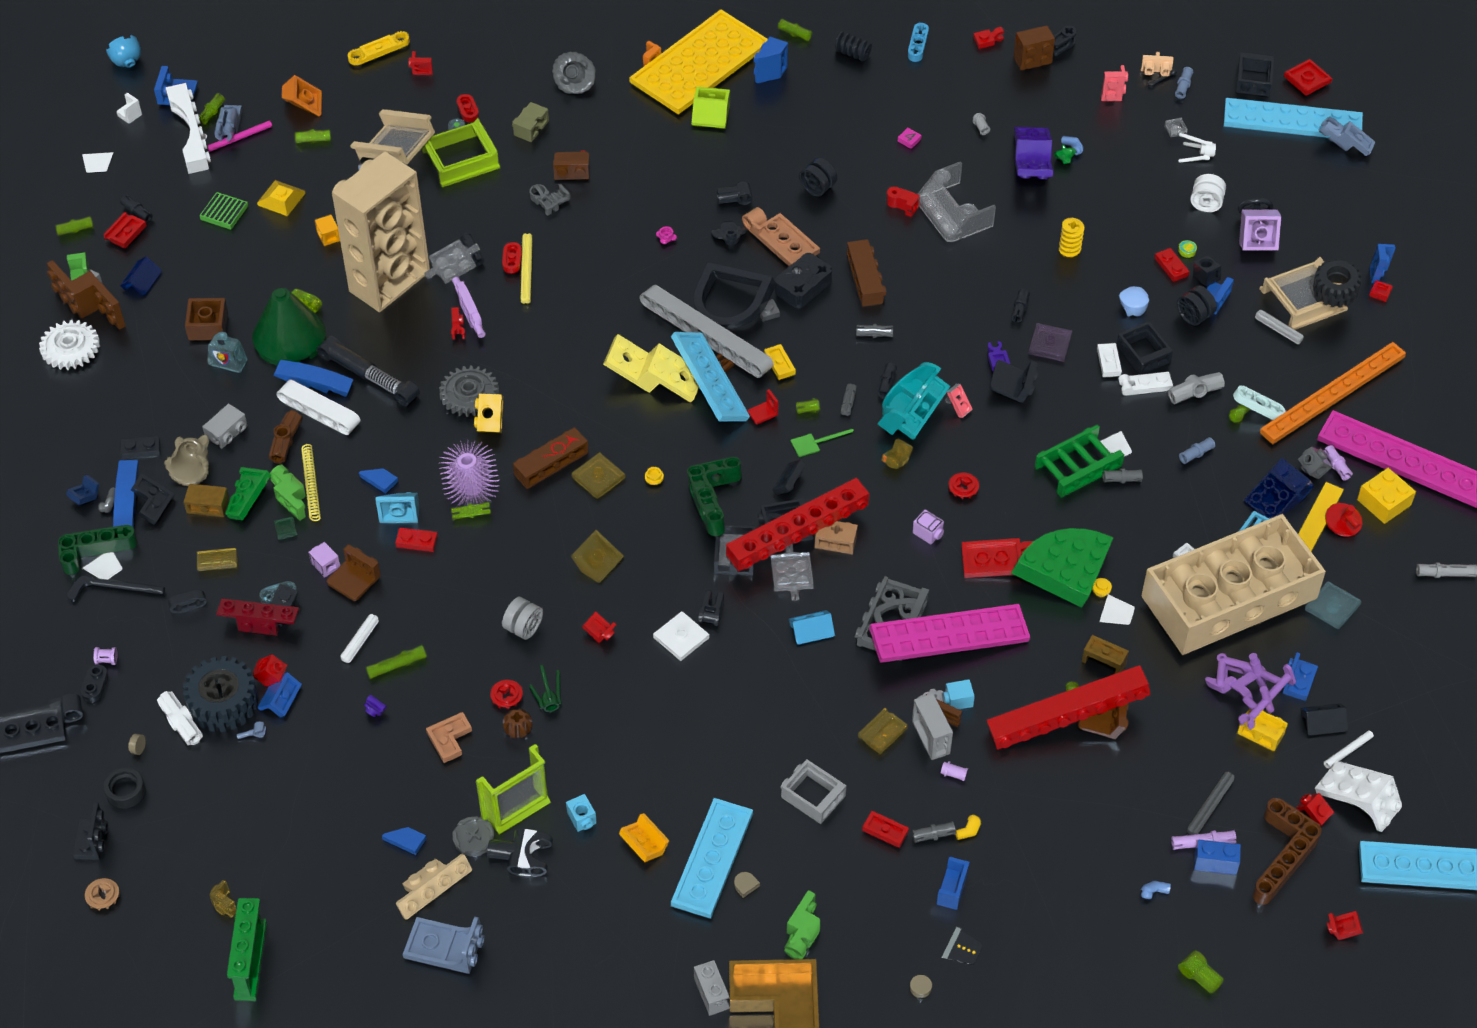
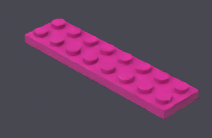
(949, 633)

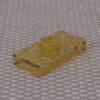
(217, 559)

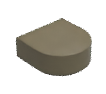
(745, 883)

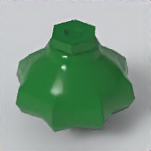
(1065, 154)

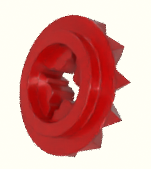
(967, 480)
(503, 687)

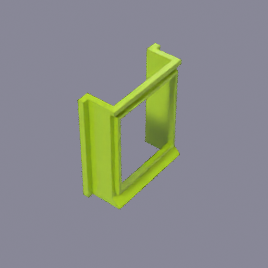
(466, 168)

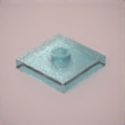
(1333, 605)

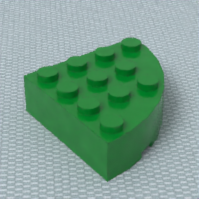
(1065, 562)

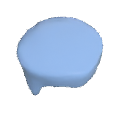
(1134, 300)

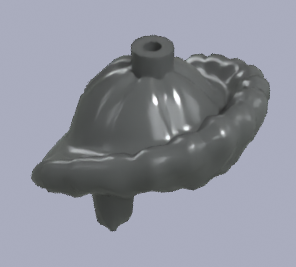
(573, 72)

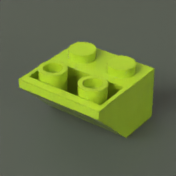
(711, 107)

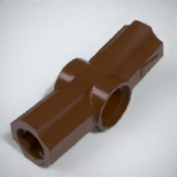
(283, 436)

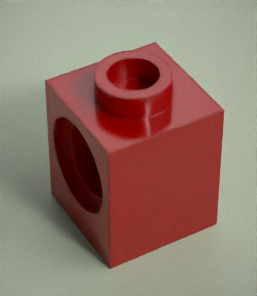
(269, 670)

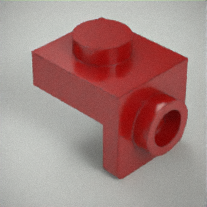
(599, 627)
(1315, 807)
(1344, 925)

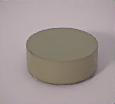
(137, 744)
(920, 986)

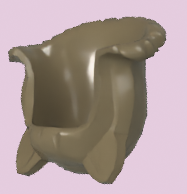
(189, 460)

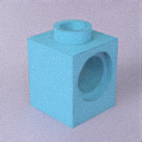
(581, 805)

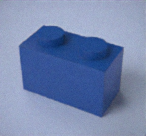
(1217, 857)

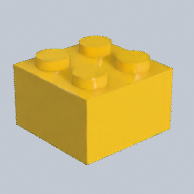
(1386, 495)

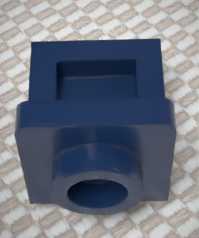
(85, 492)

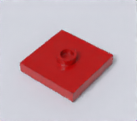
(1308, 77)

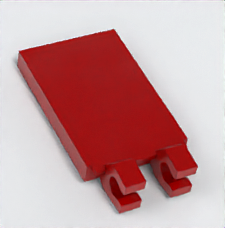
(991, 557)

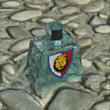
(226, 353)

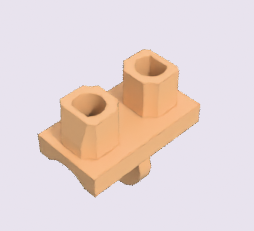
(1157, 64)

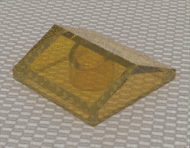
(596, 557)

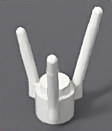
(1206, 148)

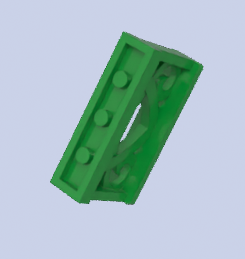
(247, 949)

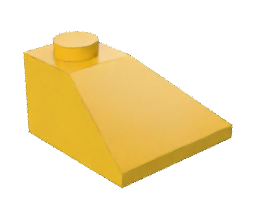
(281, 198)

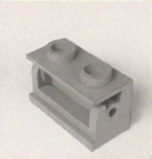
(225, 425)
(711, 987)

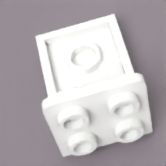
(1365, 788)

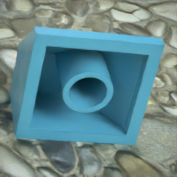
(398, 508)

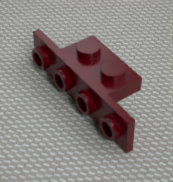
(257, 617)

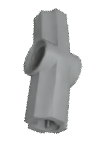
(1196, 387)

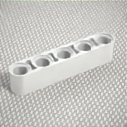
(318, 407)

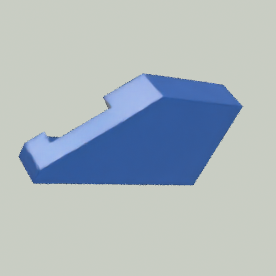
(379, 478)
(406, 839)

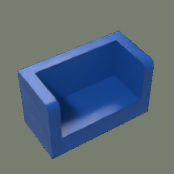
(953, 883)

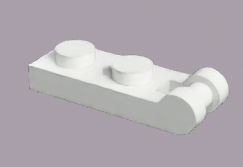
(1145, 383)

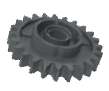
(463, 388)

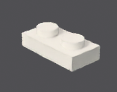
(1109, 360)

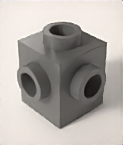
(1315, 462)

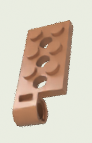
(758, 225)

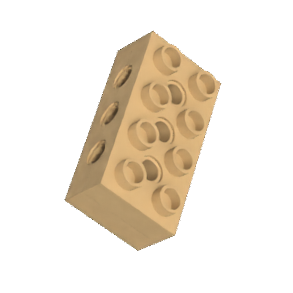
(381, 230)
(1232, 584)

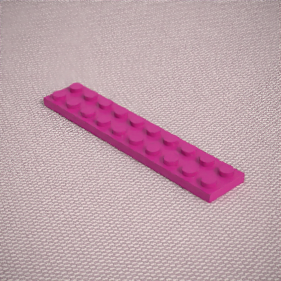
(1401, 457)

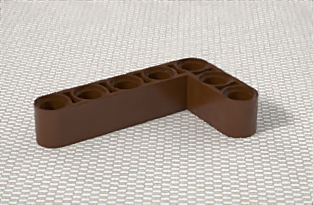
(1300, 839)

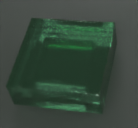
(285, 528)

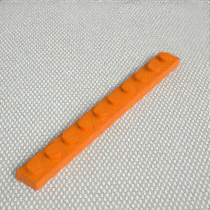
(1332, 393)

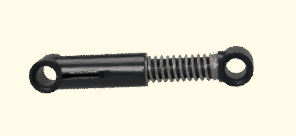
(333, 350)

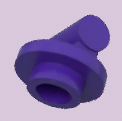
(374, 706)

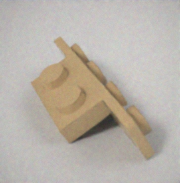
(430, 883)

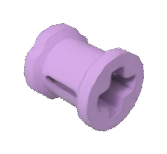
(105, 655)

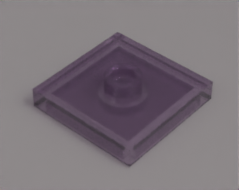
(1050, 342)

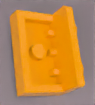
(645, 838)

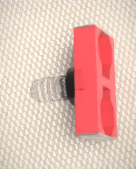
(959, 400)

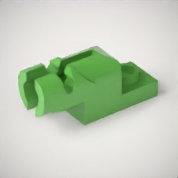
(288, 491)
(802, 927)

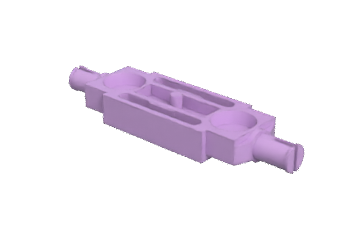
(468, 307)

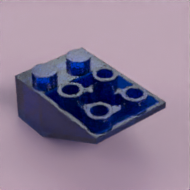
(1279, 490)

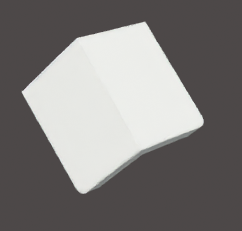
(131, 110)

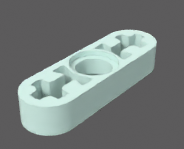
(1250, 398)

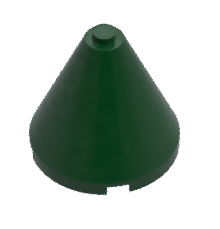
(287, 329)

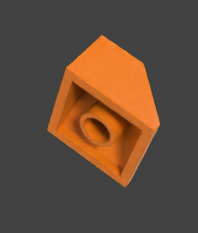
(302, 95)

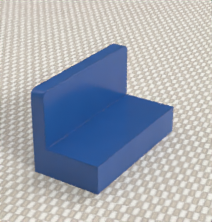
(1221, 292)
(280, 695)

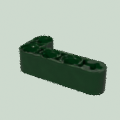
(92, 543)

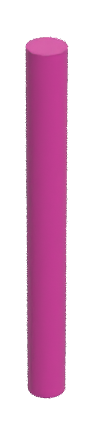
(239, 136)

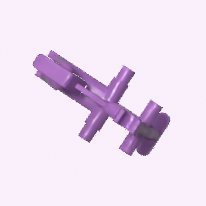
(1251, 671)

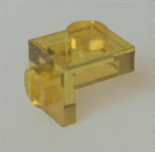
(898, 454)
(220, 901)

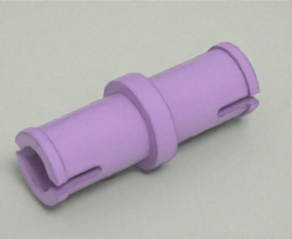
(1338, 463)

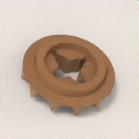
(107, 886)

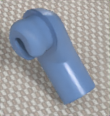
(1074, 142)
(1154, 886)

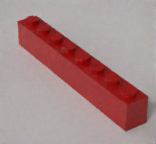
(1068, 707)

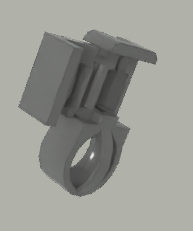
(549, 201)

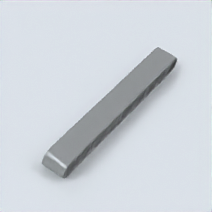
(718, 337)

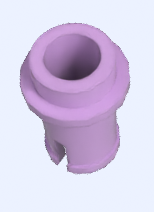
(953, 771)

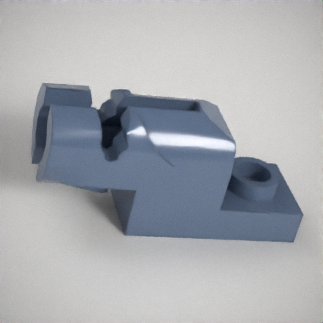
(228, 121)
(1347, 135)

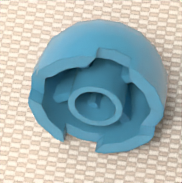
(124, 51)

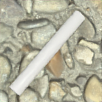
(1348, 749)

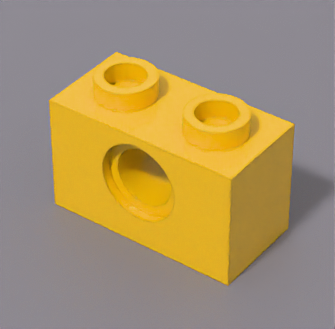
(492, 424)

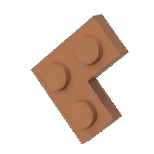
(444, 735)

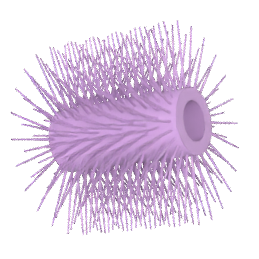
(469, 474)

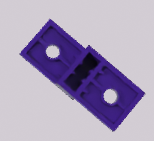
(1033, 152)

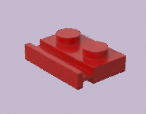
(124, 230)

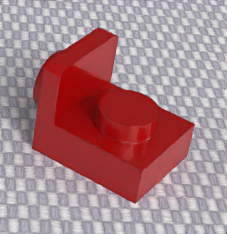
(420, 66)

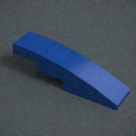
(313, 377)
(125, 498)

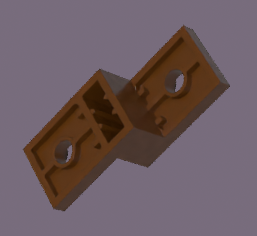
(85, 295)

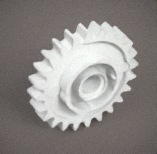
(69, 344)

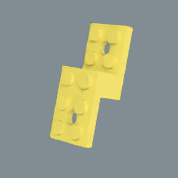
(651, 368)

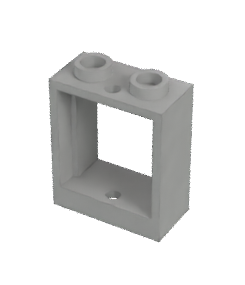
(932, 726)
(828, 804)

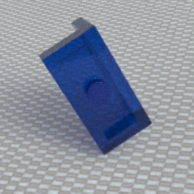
(141, 276)

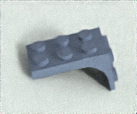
(444, 944)

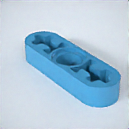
(918, 37)

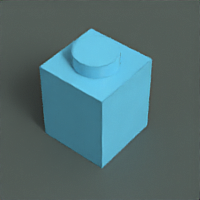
(959, 694)

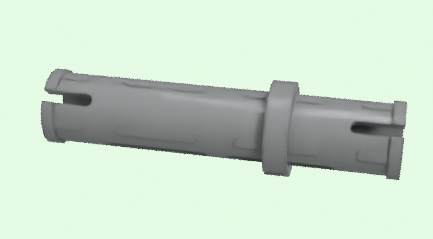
(1452, 570)

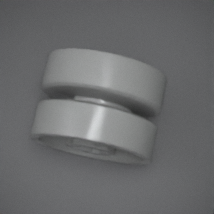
(522, 618)

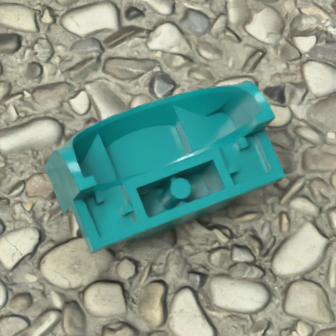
(907, 405)

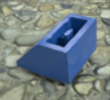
(771, 60)

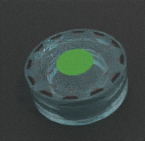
(455, 123)

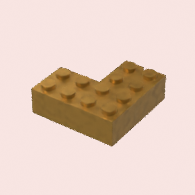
(776, 986)

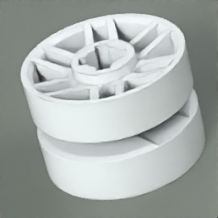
(1208, 193)

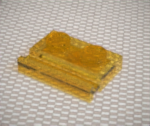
(882, 731)

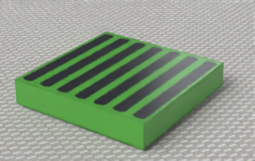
(223, 210)

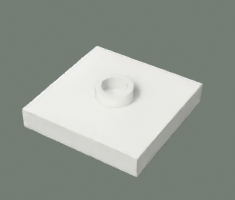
(681, 636)

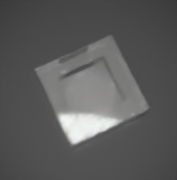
(1175, 127)

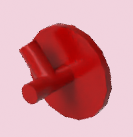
(1343, 519)

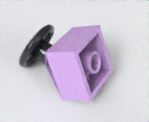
(1259, 225)

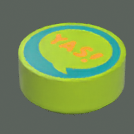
(1187, 249)

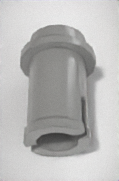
(980, 121)

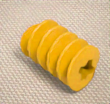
(1071, 237)

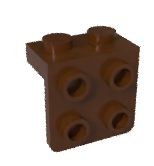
(571, 165)
(355, 574)
(1107, 724)

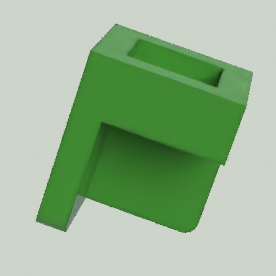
(78, 265)

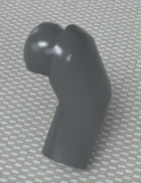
(109, 503)

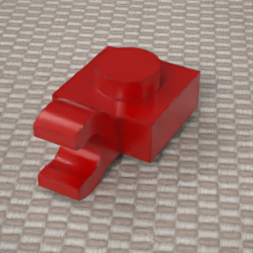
(987, 38)
(457, 320)

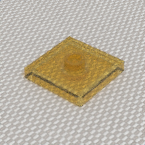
(598, 475)

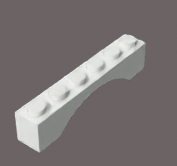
(181, 104)

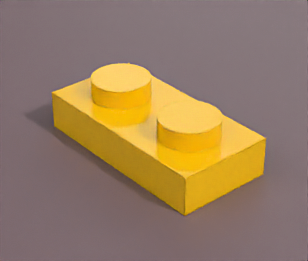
(782, 365)

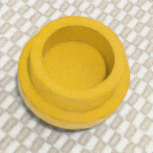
(654, 476)
(1102, 587)

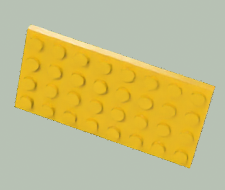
(698, 60)

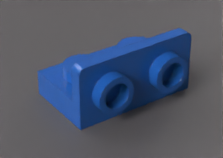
(1381, 261)
(1304, 676)

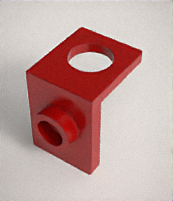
(765, 410)

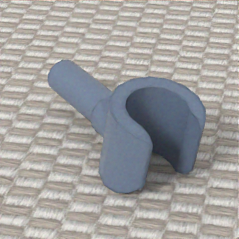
(258, 731)

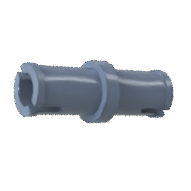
(1184, 82)
(1197, 450)

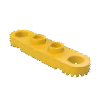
(378, 48)

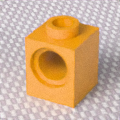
(327, 230)

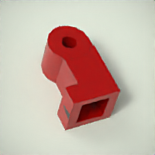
(903, 200)

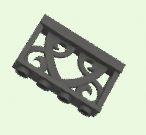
(915, 604)

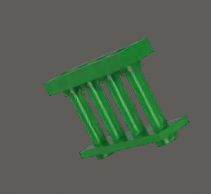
(1081, 476)

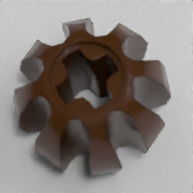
(517, 723)

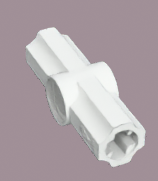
(179, 718)

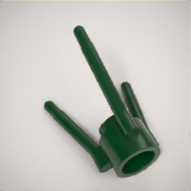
(549, 700)

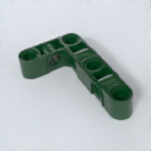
(701, 483)

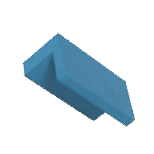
(812, 627)

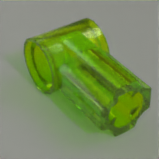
(1196, 967)

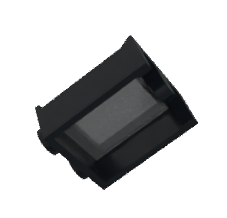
(721, 561)

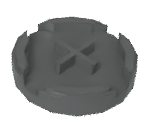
(472, 836)

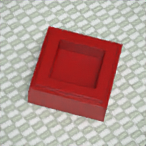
(1380, 290)

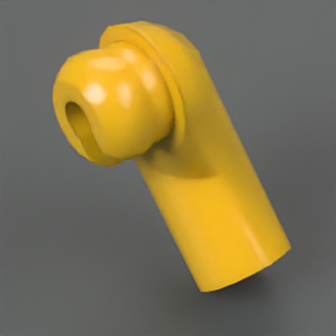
(971, 828)

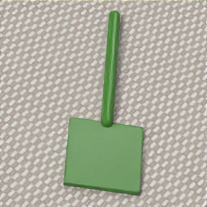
(807, 445)

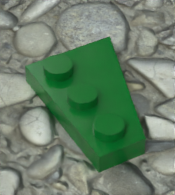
(247, 492)

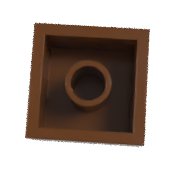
(1034, 47)
(205, 318)

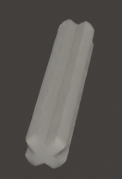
(1279, 326)

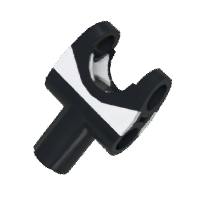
(520, 852)

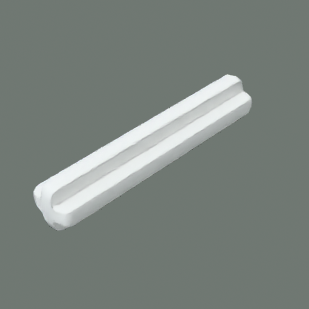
(359, 638)

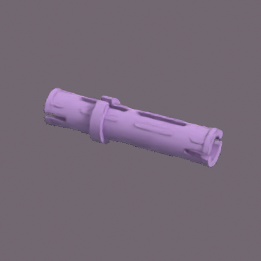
(1190, 841)

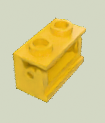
(1267, 730)

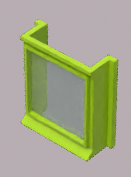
(516, 797)

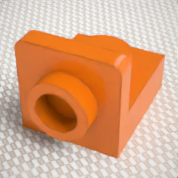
(651, 53)

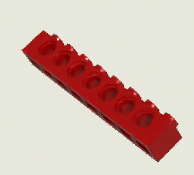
(785, 530)

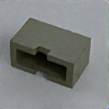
(529, 121)

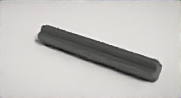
(1210, 804)

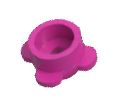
(666, 235)

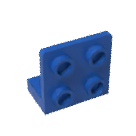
(165, 80)

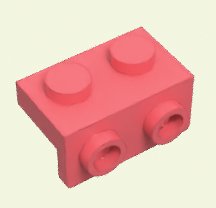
(1113, 85)

